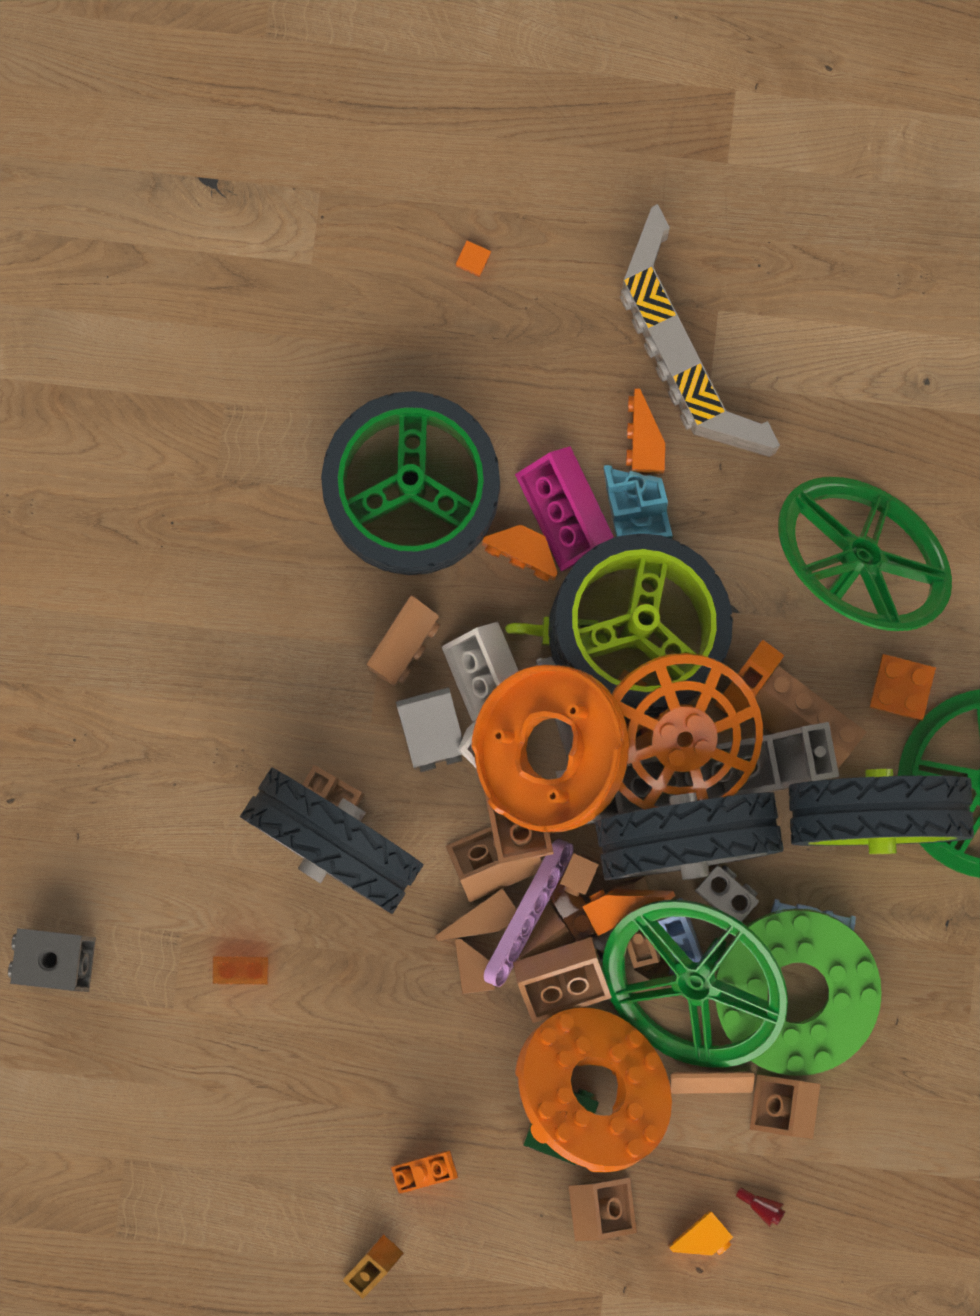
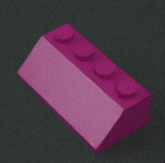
(564, 506)

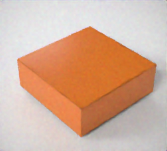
(473, 258)

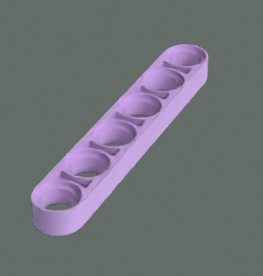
(528, 913)

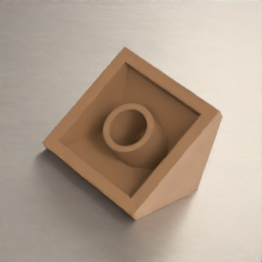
(547, 934)

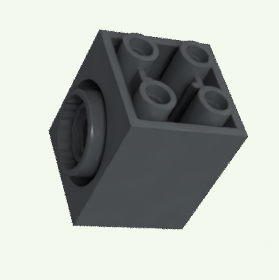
(36, 955)

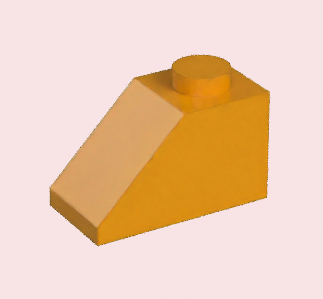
(703, 1237)

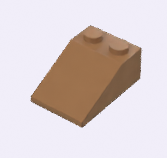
(516, 842)

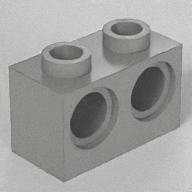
(723, 900)

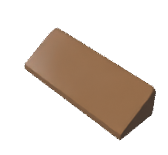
(712, 1082)

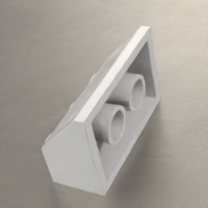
(479, 664)

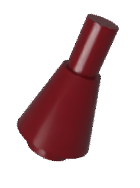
(767, 1209)

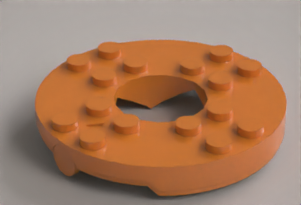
(594, 763)
(557, 1117)

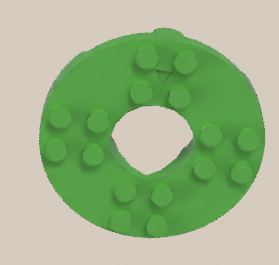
(852, 1000)

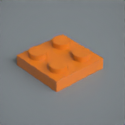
(902, 687)

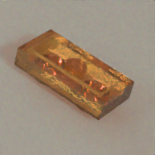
(240, 970)

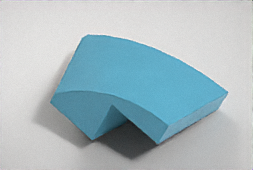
(637, 503)

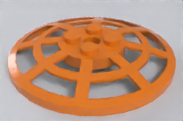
(690, 719)

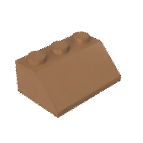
(404, 642)
(479, 867)
(561, 979)

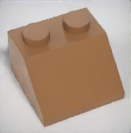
(785, 1106)
(602, 1209)

